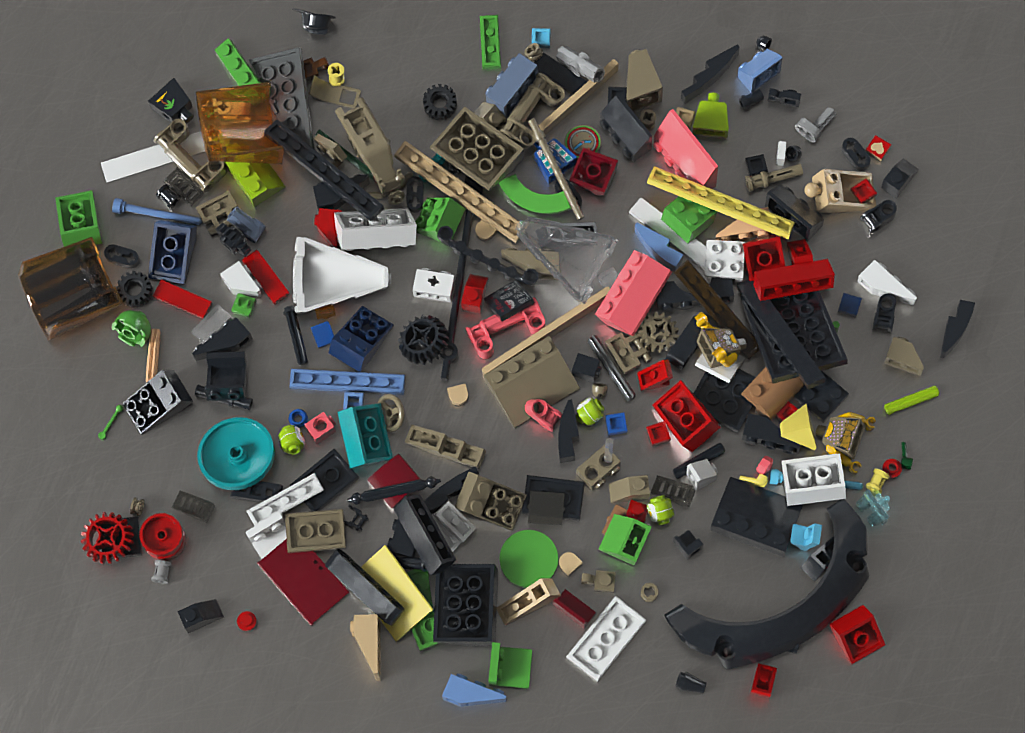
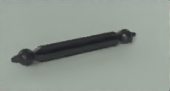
(394, 490)

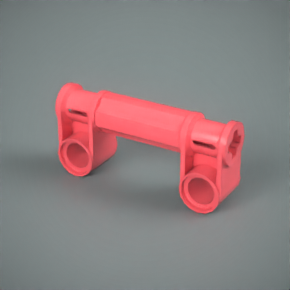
(480, 333)

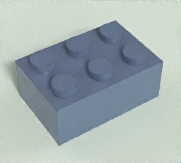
(512, 84)

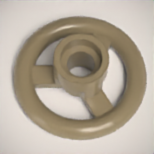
(392, 412)

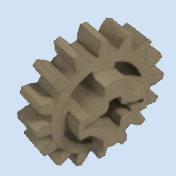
(661, 340)

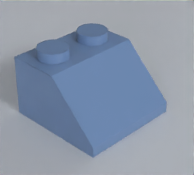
(760, 69)

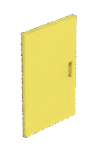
(393, 578)

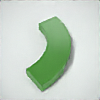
(534, 201)

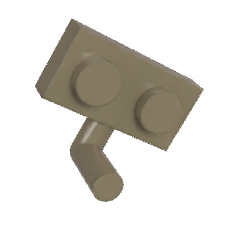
(331, 148)

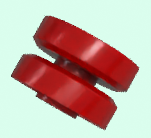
(168, 527)

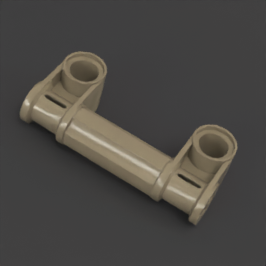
(527, 104)
(184, 160)

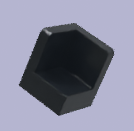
(688, 544)

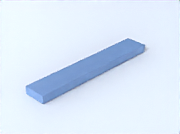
(347, 381)

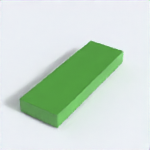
(490, 42)

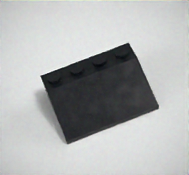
(755, 516)
(466, 605)

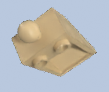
(834, 192)

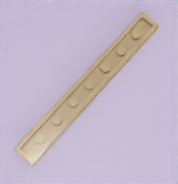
(458, 190)
(551, 329)

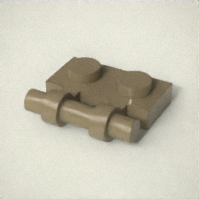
(216, 208)
(623, 353)

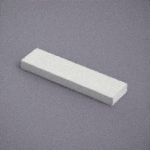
(286, 499)

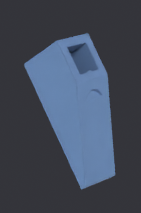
(466, 693)

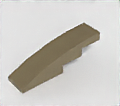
(445, 446)

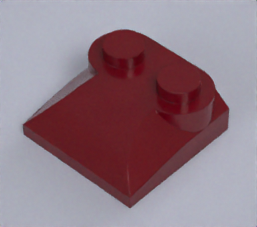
(594, 171)

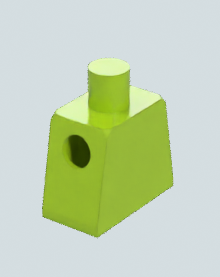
(711, 118)

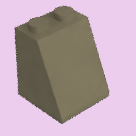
(642, 82)

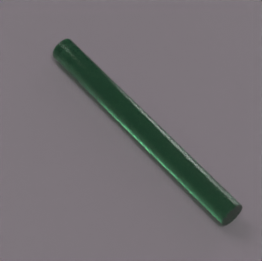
(351, 158)

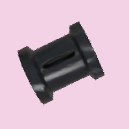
(168, 196)

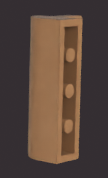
(770, 397)

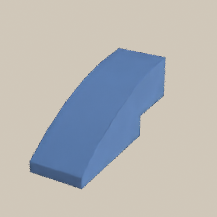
(659, 247)

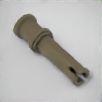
(764, 179)

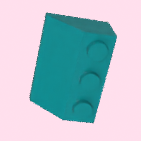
(365, 435)

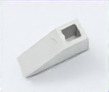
(879, 281)

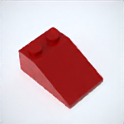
(686, 416)

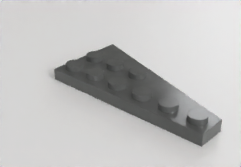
(287, 90)

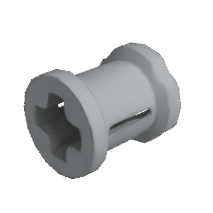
(161, 572)

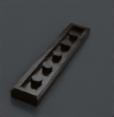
(715, 306)

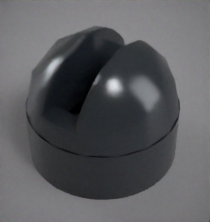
(763, 42)
(791, 150)

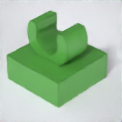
(243, 305)

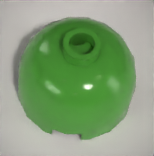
(132, 327)

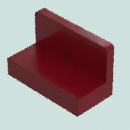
(574, 608)

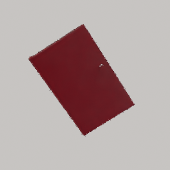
(303, 581)

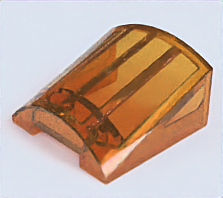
(235, 124)

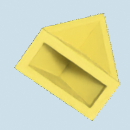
(799, 428)

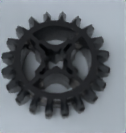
(434, 334)

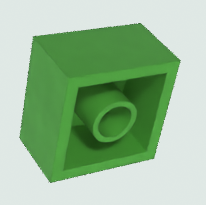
(687, 218)

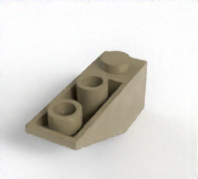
(526, 260)

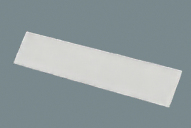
(147, 158)

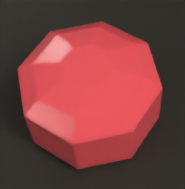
(765, 465)

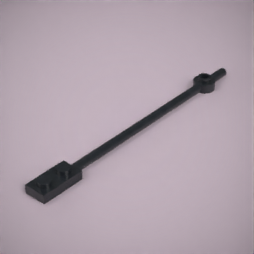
(458, 288)

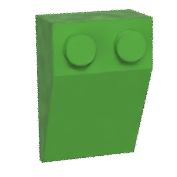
(78, 218)

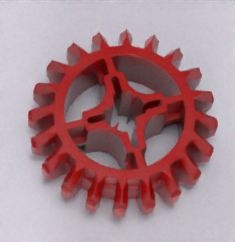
(112, 532)

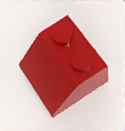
(857, 634)

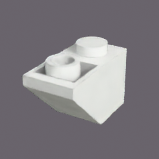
(239, 281)

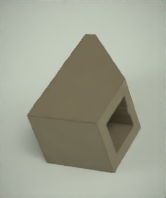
(491, 115)

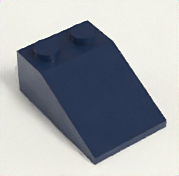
(171, 251)

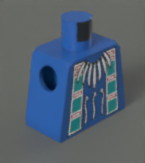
(563, 156)

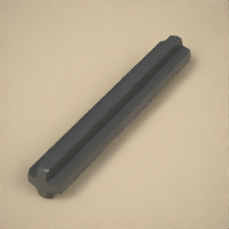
(611, 367)

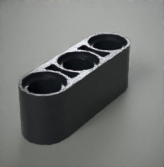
(685, 345)

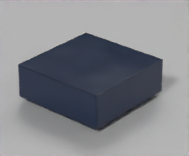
(849, 305)

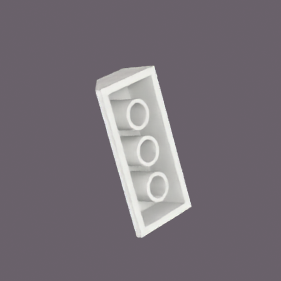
(386, 230)

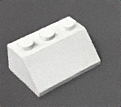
(813, 479)

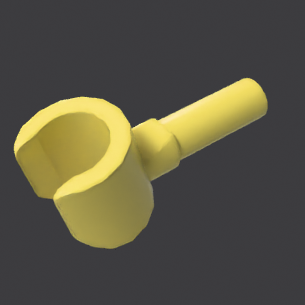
(761, 481)

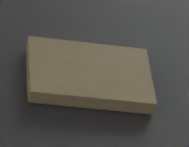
(315, 531)

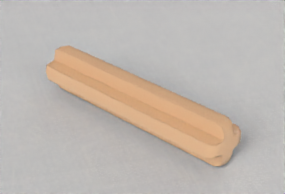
(153, 354)

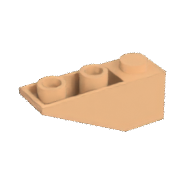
(741, 231)

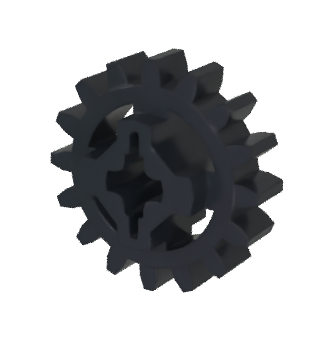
(233, 239)

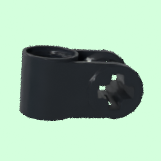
(877, 218)
(885, 316)

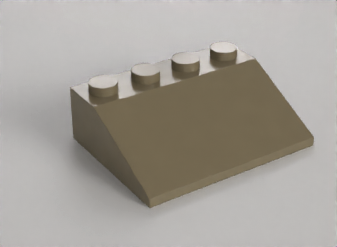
(478, 149)
(531, 375)

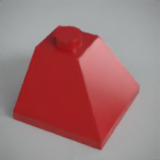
(763, 254)

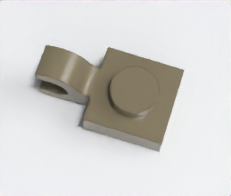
(603, 581)

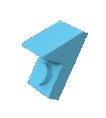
(806, 537)

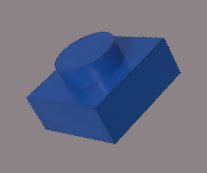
(616, 423)

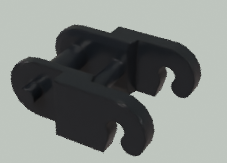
(351, 524)

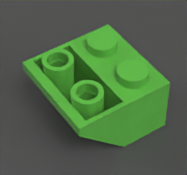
(438, 213)
(625, 538)

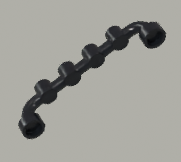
(445, 235)

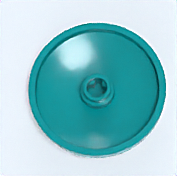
(236, 453)

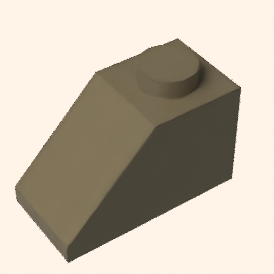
(904, 356)
(630, 488)

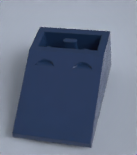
(360, 338)

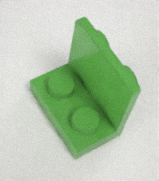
(510, 667)

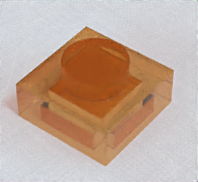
(325, 312)

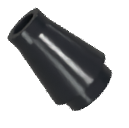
(688, 682)

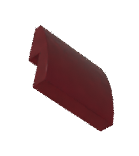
(393, 473)

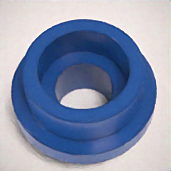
(295, 413)

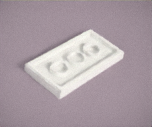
(606, 638)

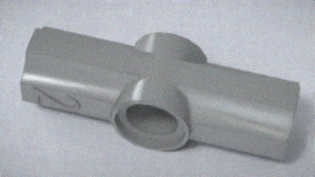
(580, 64)

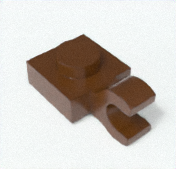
(311, 68)

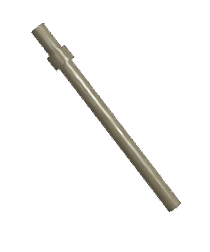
(540, 137)

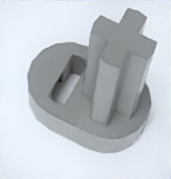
(813, 131)

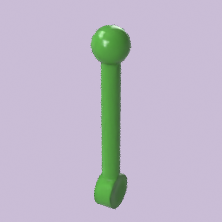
(102, 435)

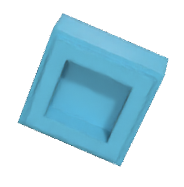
(541, 37)

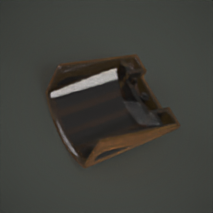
(67, 287)

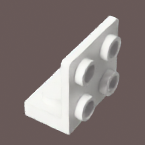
(724, 260)
(268, 534)

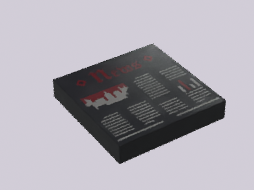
(509, 300)

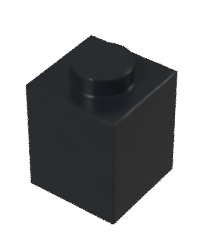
(586, 367)

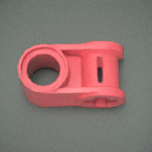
(546, 414)

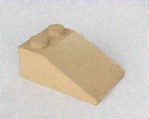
(368, 636)

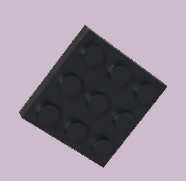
(725, 398)

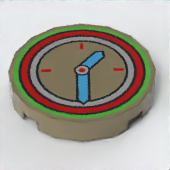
(582, 137)

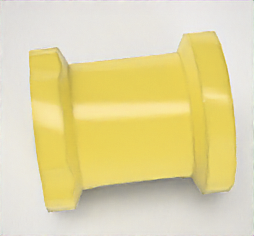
(336, 74)
(877, 481)

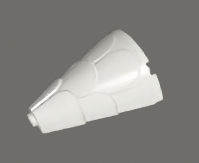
(331, 276)

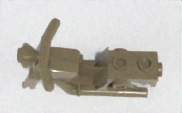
(375, 150)

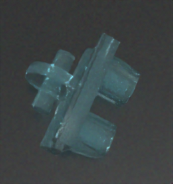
(878, 515)

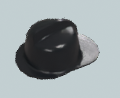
(314, 22)

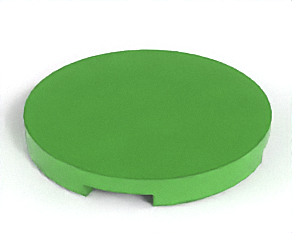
(528, 558)

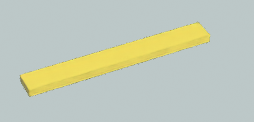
(720, 202)

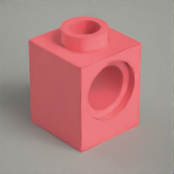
(317, 435)

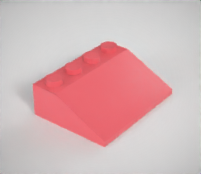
(685, 152)

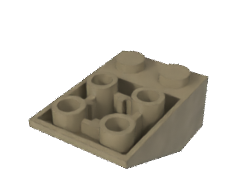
(490, 501)

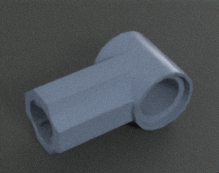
(248, 226)

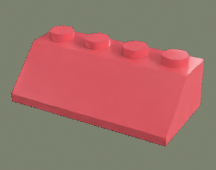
(633, 293)

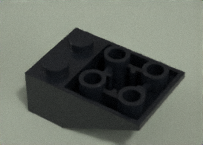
(157, 401)

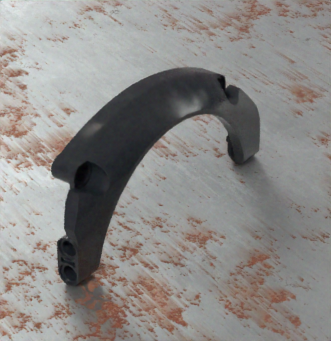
(777, 634)

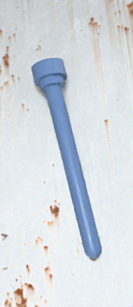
(120, 205)

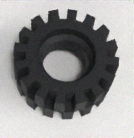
(442, 112)
(126, 281)

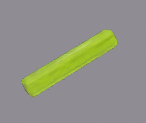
(911, 400)

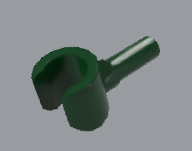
(905, 462)

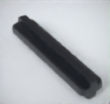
(709, 454)

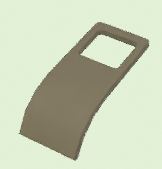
(331, 94)

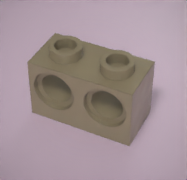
(594, 464)

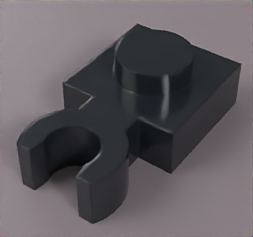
(787, 97)

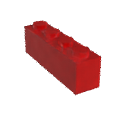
(794, 279)

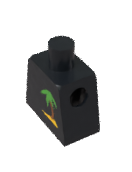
(172, 102)

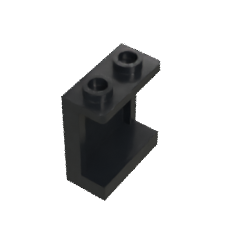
(226, 376)

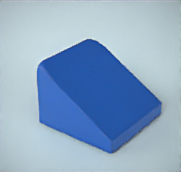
(323, 334)

